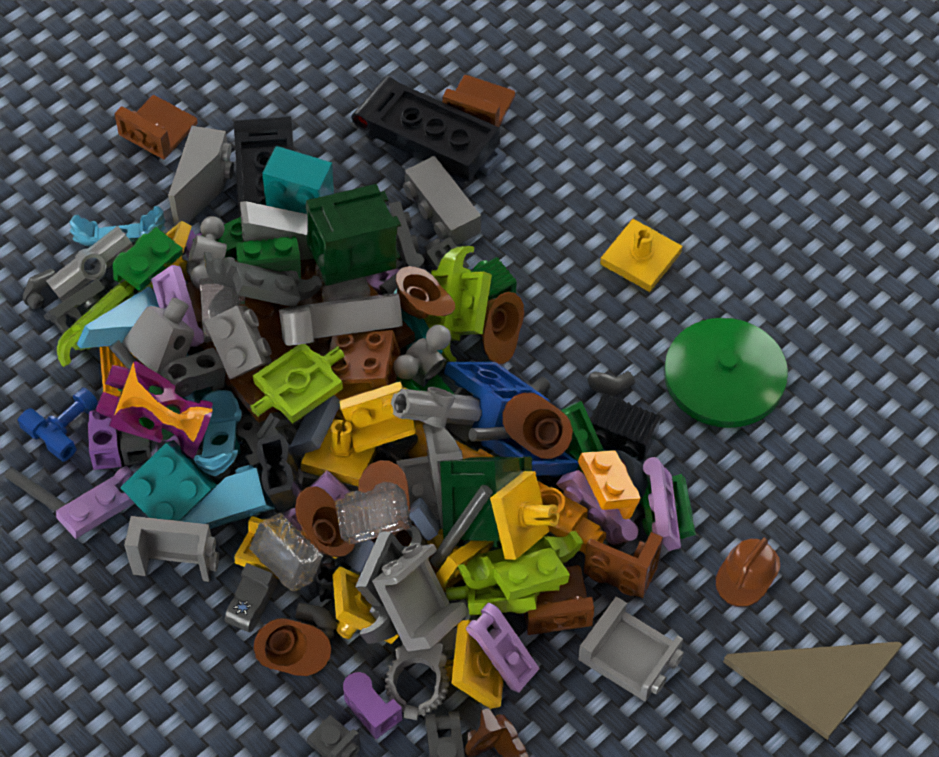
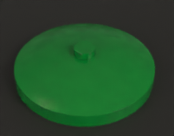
(725, 372)

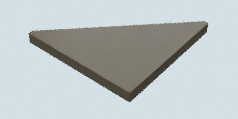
(817, 682)

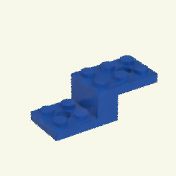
(493, 389)

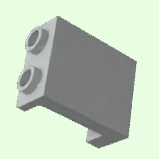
(170, 542)
(417, 599)
(630, 651)

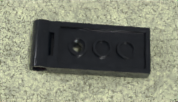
(427, 127)
(253, 148)

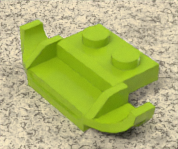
(468, 292)
(70, 337)
(532, 572)

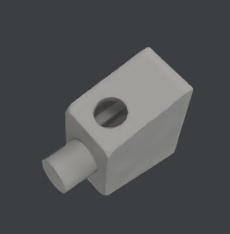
(160, 335)

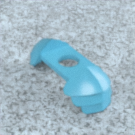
(88, 232)
(223, 421)

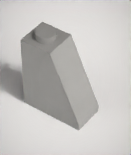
(270, 222)

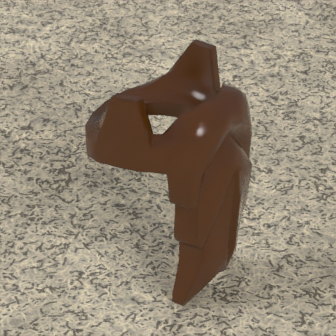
(496, 733)

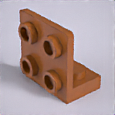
(480, 99)
(155, 126)
(367, 358)
(622, 570)
(562, 608)

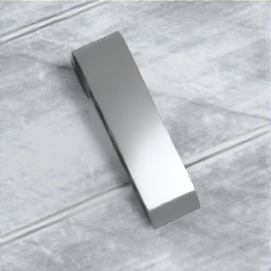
(339, 317)

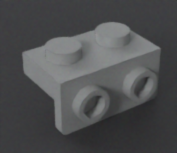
(239, 341)

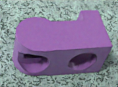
(103, 442)
(368, 705)

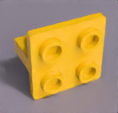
(374, 418)

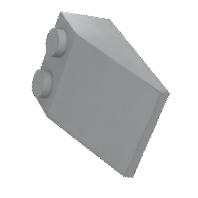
(200, 173)

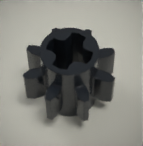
(320, 585)

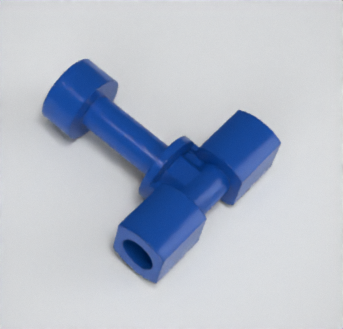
(53, 429)

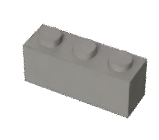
(442, 201)

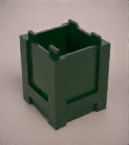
(352, 234)
(461, 482)

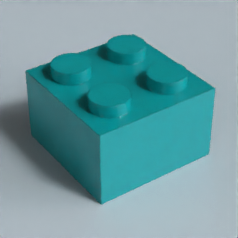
(294, 178)
(168, 484)

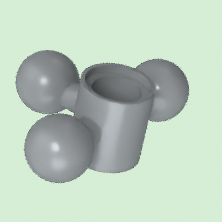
(212, 229)
(422, 358)

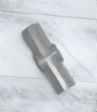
(74, 277)
(436, 407)

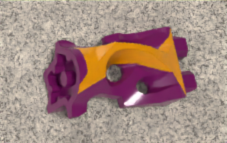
(137, 402)

